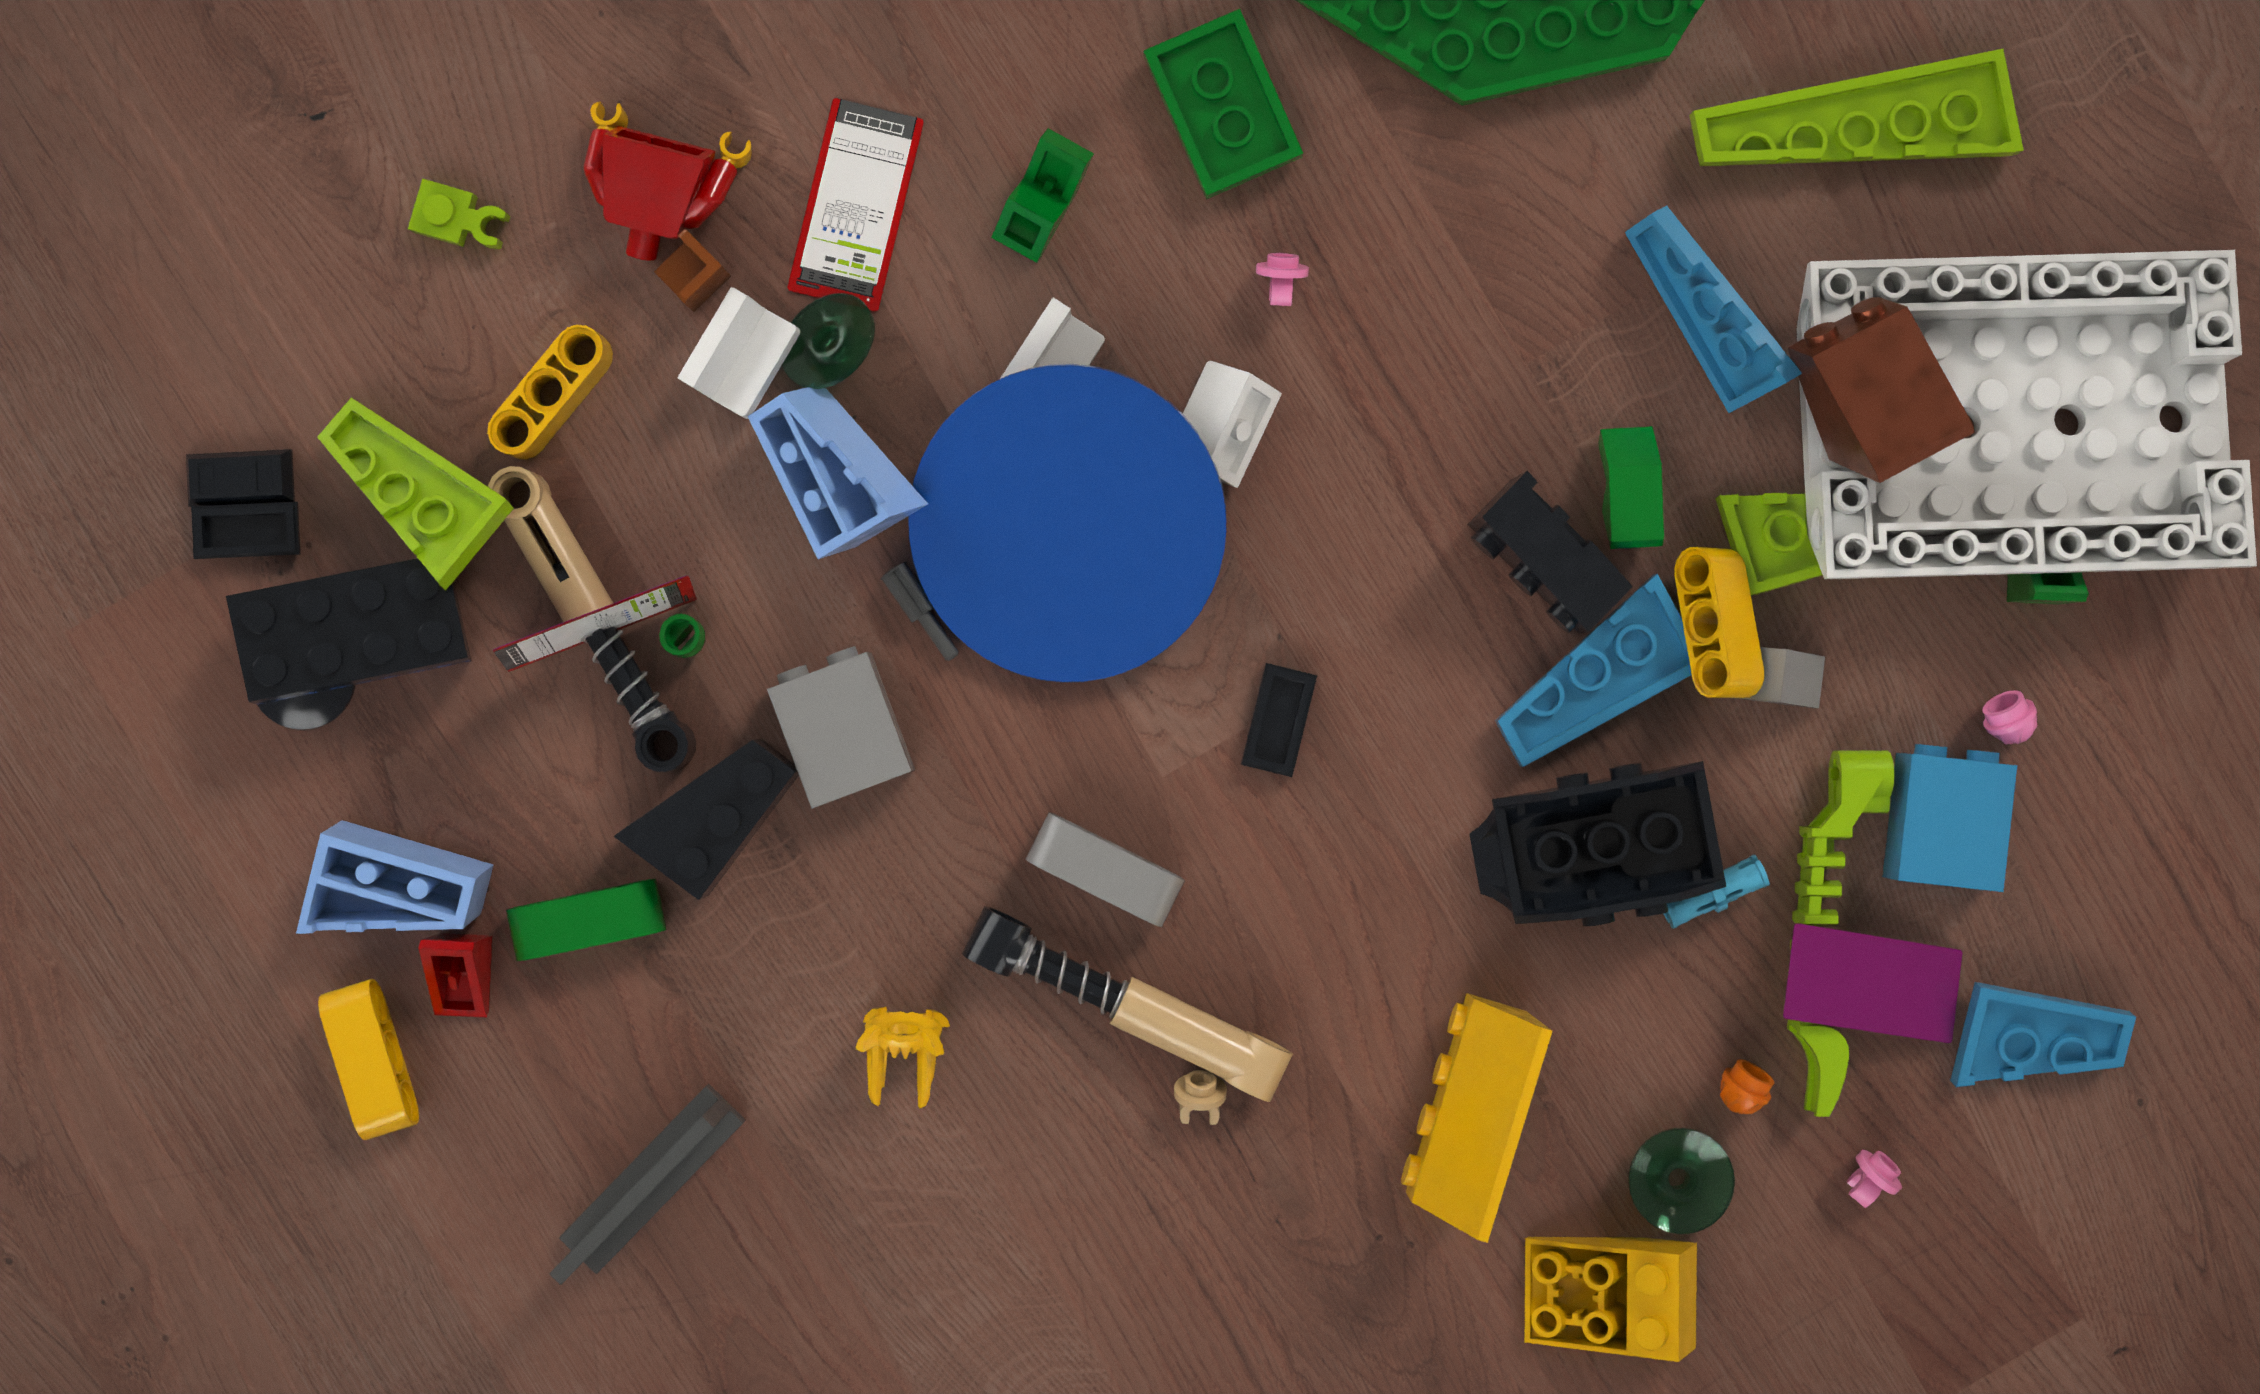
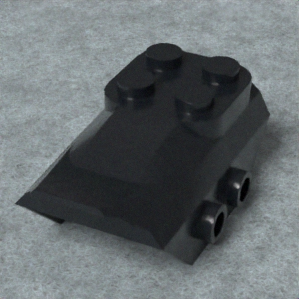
(1601, 846)

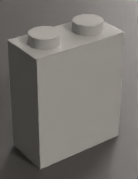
(840, 726)

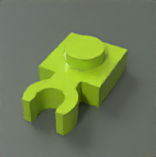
(451, 214)

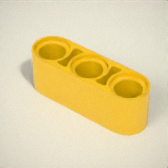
(525, 400)
(1719, 622)
(368, 1059)

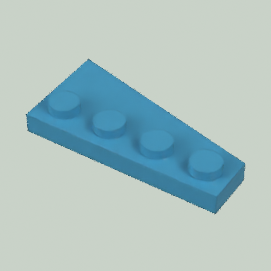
(1716, 322)
(1608, 672)

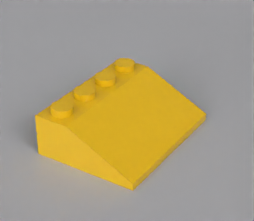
(1476, 1113)

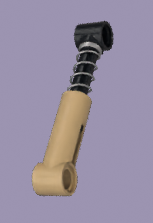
(577, 591)
(1134, 1007)

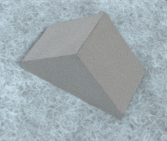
(1790, 678)

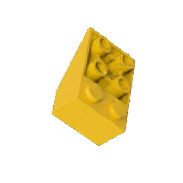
(1612, 1295)

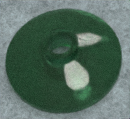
(831, 342)
(1699, 1198)

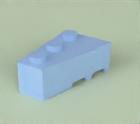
(831, 471)
(388, 883)

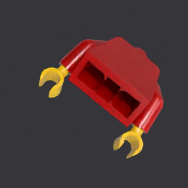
(655, 181)

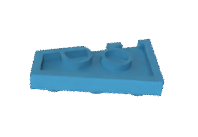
(2033, 1033)

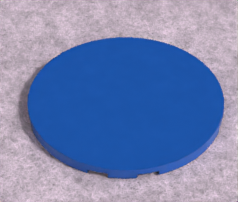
(1068, 523)

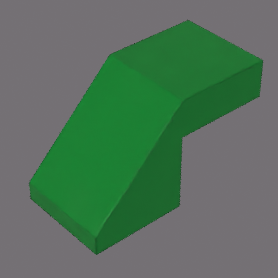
(1042, 195)
(1633, 487)

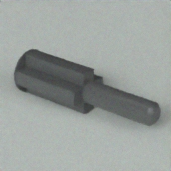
(917, 606)

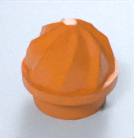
(1745, 1087)

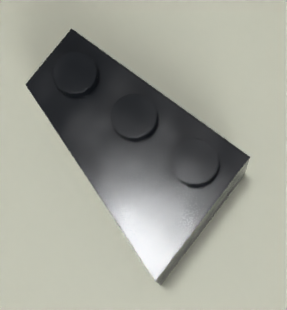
(1548, 556)
(713, 818)

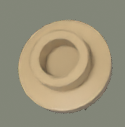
(1200, 1092)

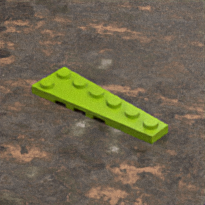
(1902, 114)

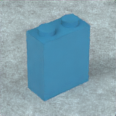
(1950, 819)

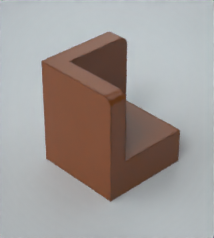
(692, 272)

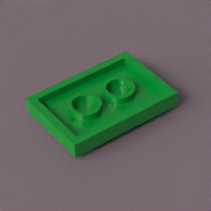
(1223, 104)

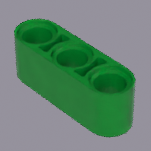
(586, 919)

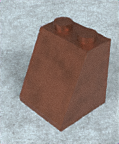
(1878, 390)

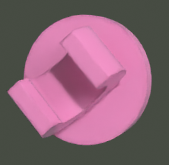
(1281, 270)
(1875, 1173)

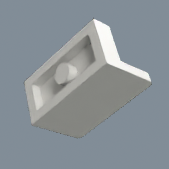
(1057, 340)
(739, 353)
(1230, 415)

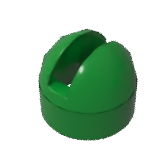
(676, 630)

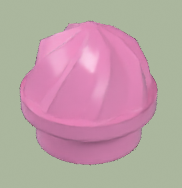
(2010, 717)

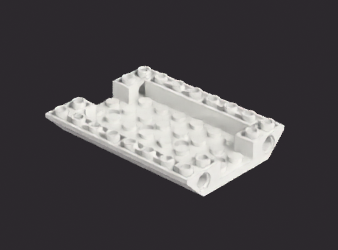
(2017, 344)

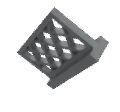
(648, 1183)

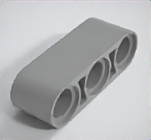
(1105, 869)

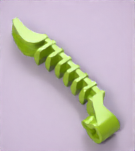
(1856, 785)

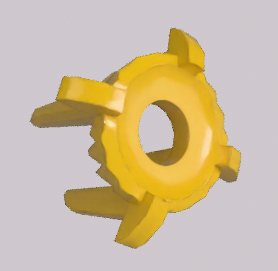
(882, 1037)

